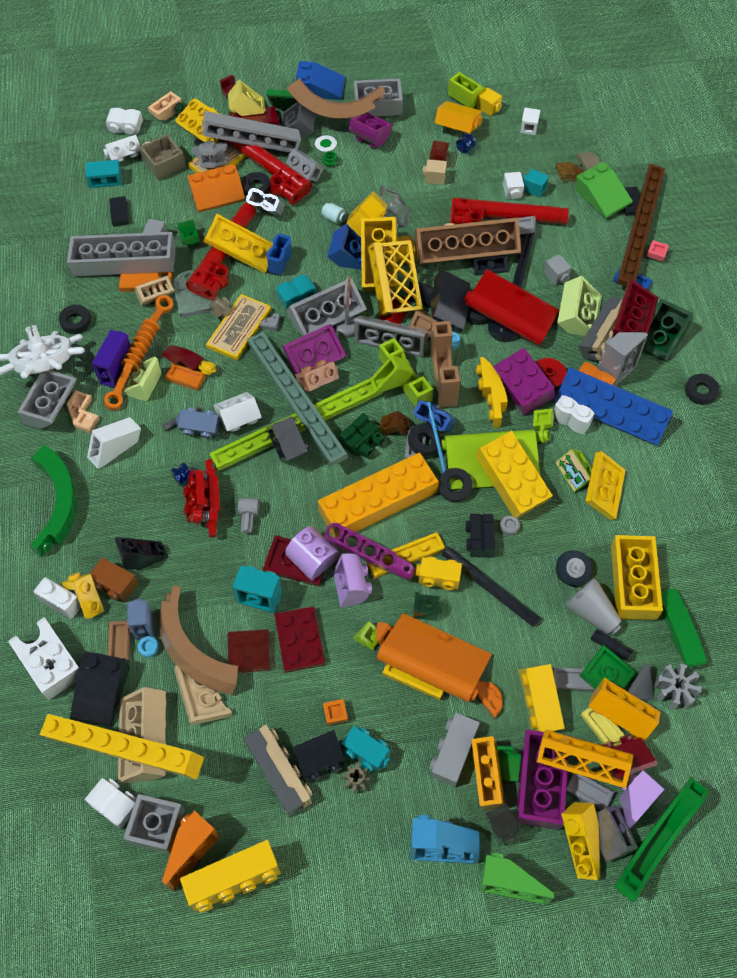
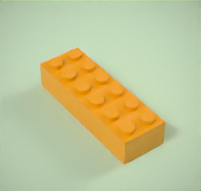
(379, 495)

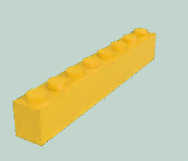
(122, 746)

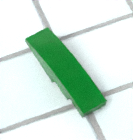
(682, 629)

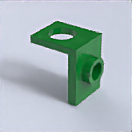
(510, 763)

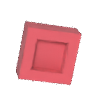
(657, 250)

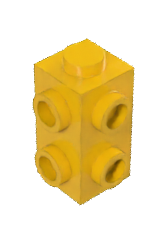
(439, 573)

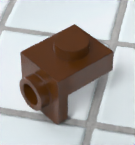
(394, 422)

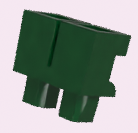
(360, 435)

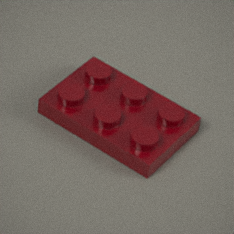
(299, 639)

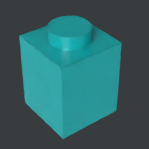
(535, 183)

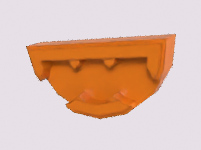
(490, 697)

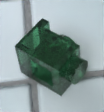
(424, 612)

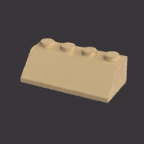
(143, 717)

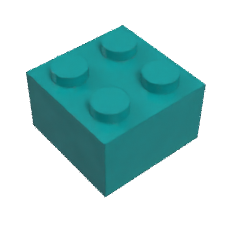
(257, 589)

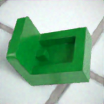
(188, 233)

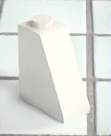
(112, 440)

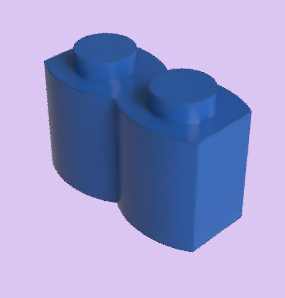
(279, 254)
(443, 419)

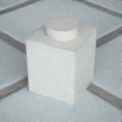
(530, 121)
(513, 185)

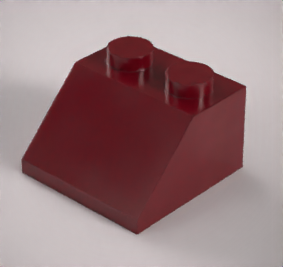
(633, 745)

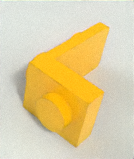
(85, 592)

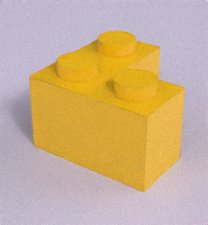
(370, 207)

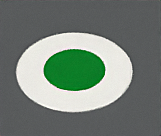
(325, 143)

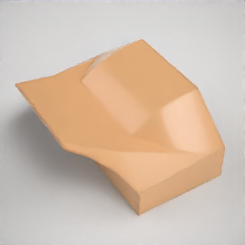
(164, 107)

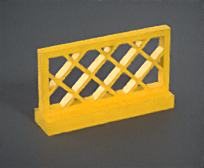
(381, 277)

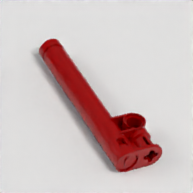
(284, 180)
(474, 210)
(211, 274)

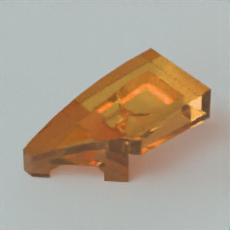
(568, 170)

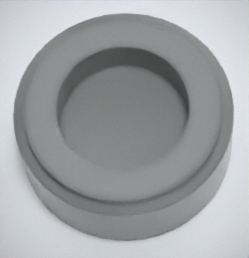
(509, 525)

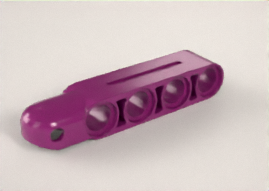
(398, 564)

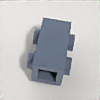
(191, 421)

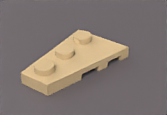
(200, 701)

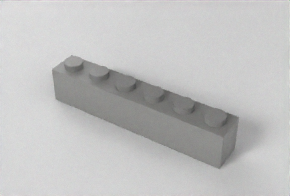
(250, 132)

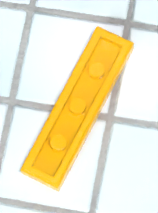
(412, 552)

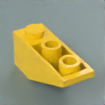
(583, 838)

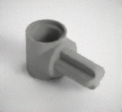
(248, 509)

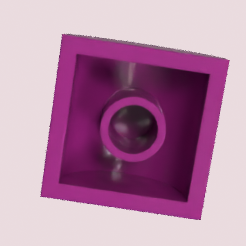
(370, 128)

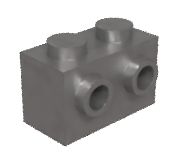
(614, 834)

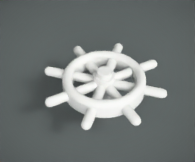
(40, 353)

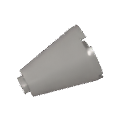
(595, 607)

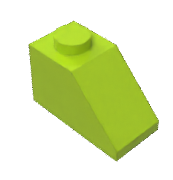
(391, 374)

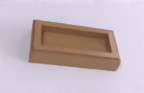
(119, 640)

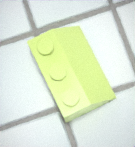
(579, 306)

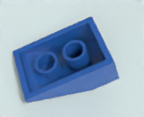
(321, 80)

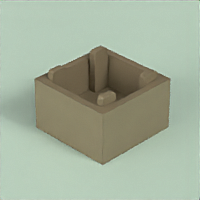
(162, 157)

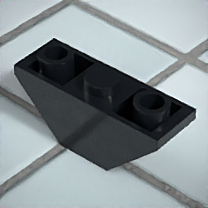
(140, 553)

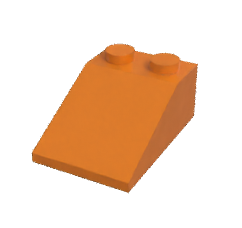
(191, 844)

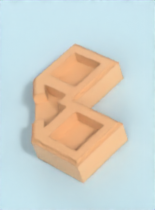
(80, 417)

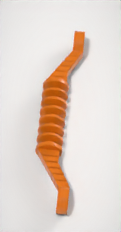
(137, 350)

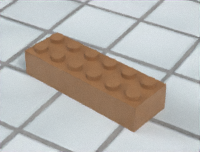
(467, 241)

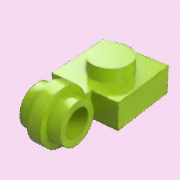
(543, 420)

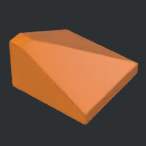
(382, 632)

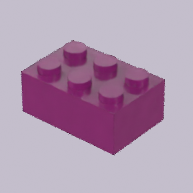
(524, 381)

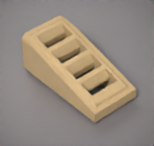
(146, 286)

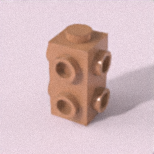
(317, 376)

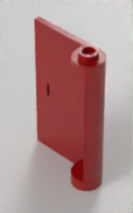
(512, 307)

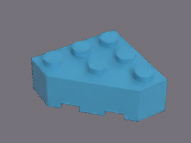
(443, 841)

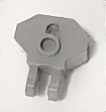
(211, 154)

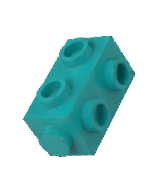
(371, 752)

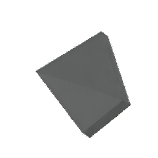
(642, 685)

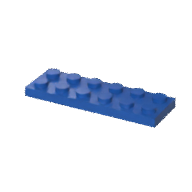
(616, 405)

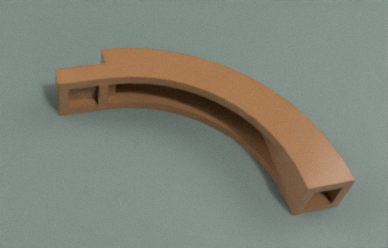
(333, 109)
(186, 656)

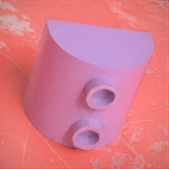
(311, 552)
(351, 581)

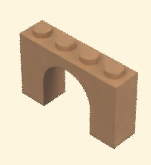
(445, 375)

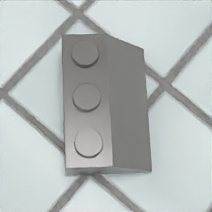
(622, 354)
(45, 399)

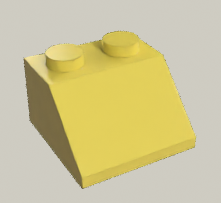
(245, 100)

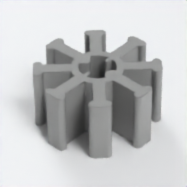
(669, 680)

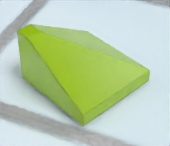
(367, 636)

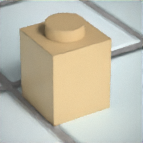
(435, 172)

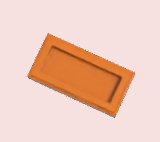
(185, 377)

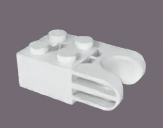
(44, 655)

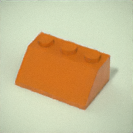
(216, 188)

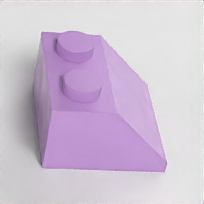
(638, 796)

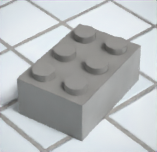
(392, 101)

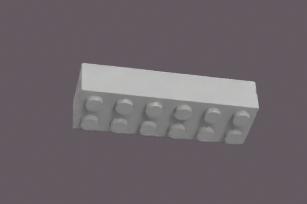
(121, 254)

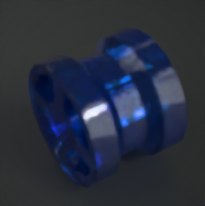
(465, 143)
(181, 473)

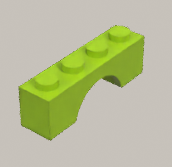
(415, 387)

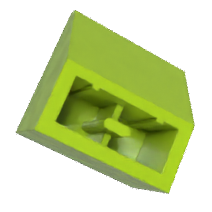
(464, 89)

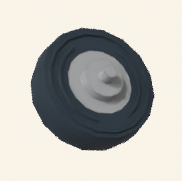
(573, 568)

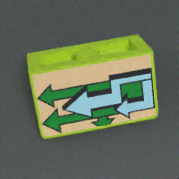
(575, 469)

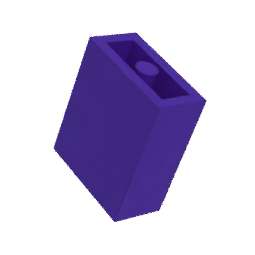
(109, 358)

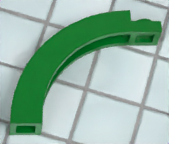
(65, 503)
(660, 838)

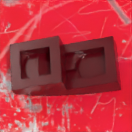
(179, 354)

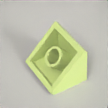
(144, 380)

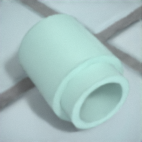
(334, 213)

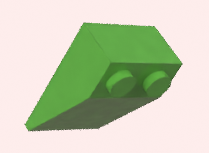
(603, 190)
(507, 879)

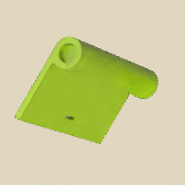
(462, 451)

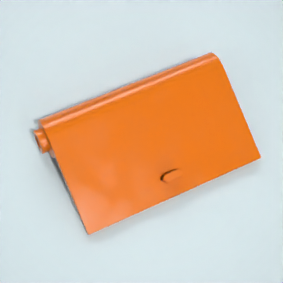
(434, 657)

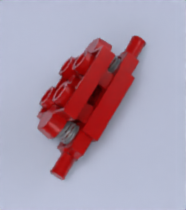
(203, 498)

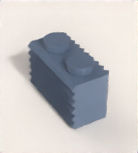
(140, 619)

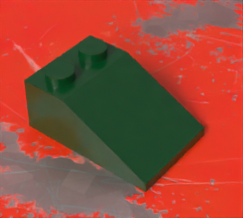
(667, 329)

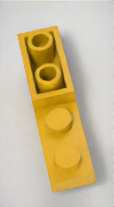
(493, 389)

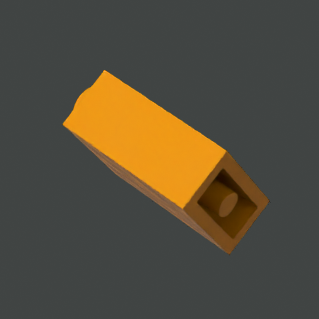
(458, 117)

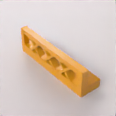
(589, 751)

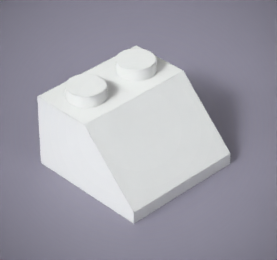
(238, 411)

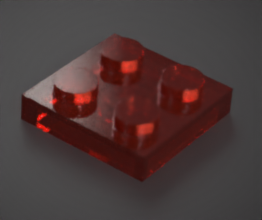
(249, 650)

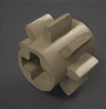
(220, 307)
(351, 774)

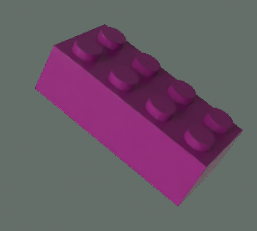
(540, 786)

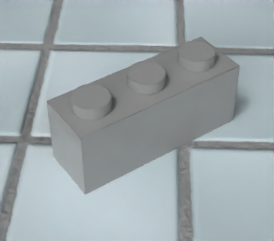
(454, 749)

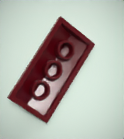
(635, 309)

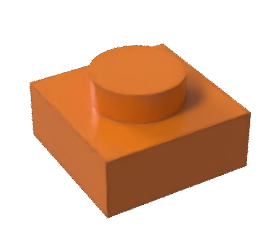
(335, 712)

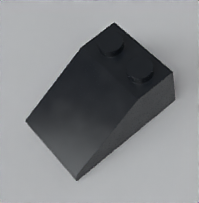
(98, 688)

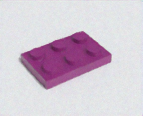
(313, 348)

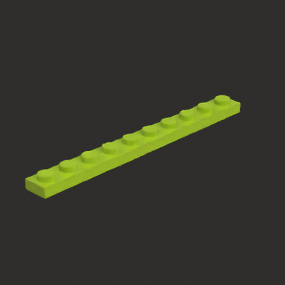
(260, 439)

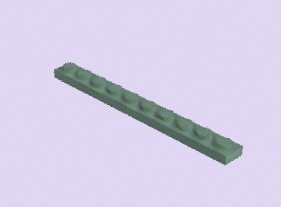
(297, 399)

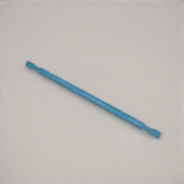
(437, 439)

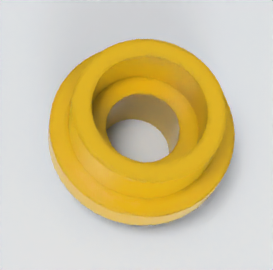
(207, 367)

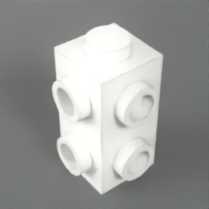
(122, 148)

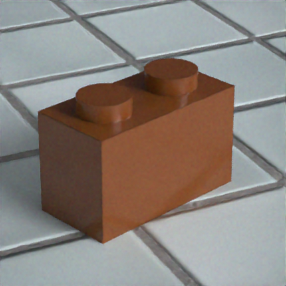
(113, 580)

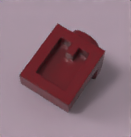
(227, 84)

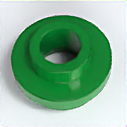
(330, 158)

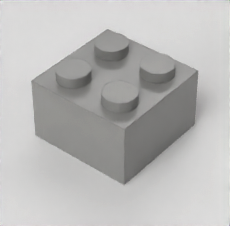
(154, 824)

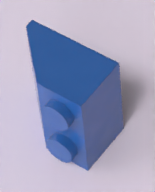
(346, 248)

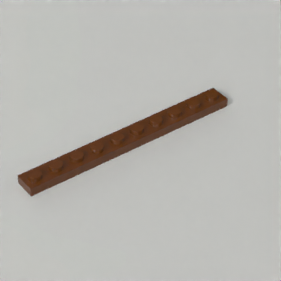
(640, 225)

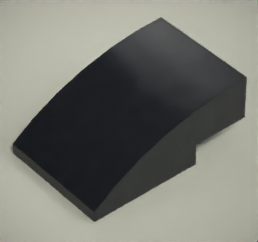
(448, 299)

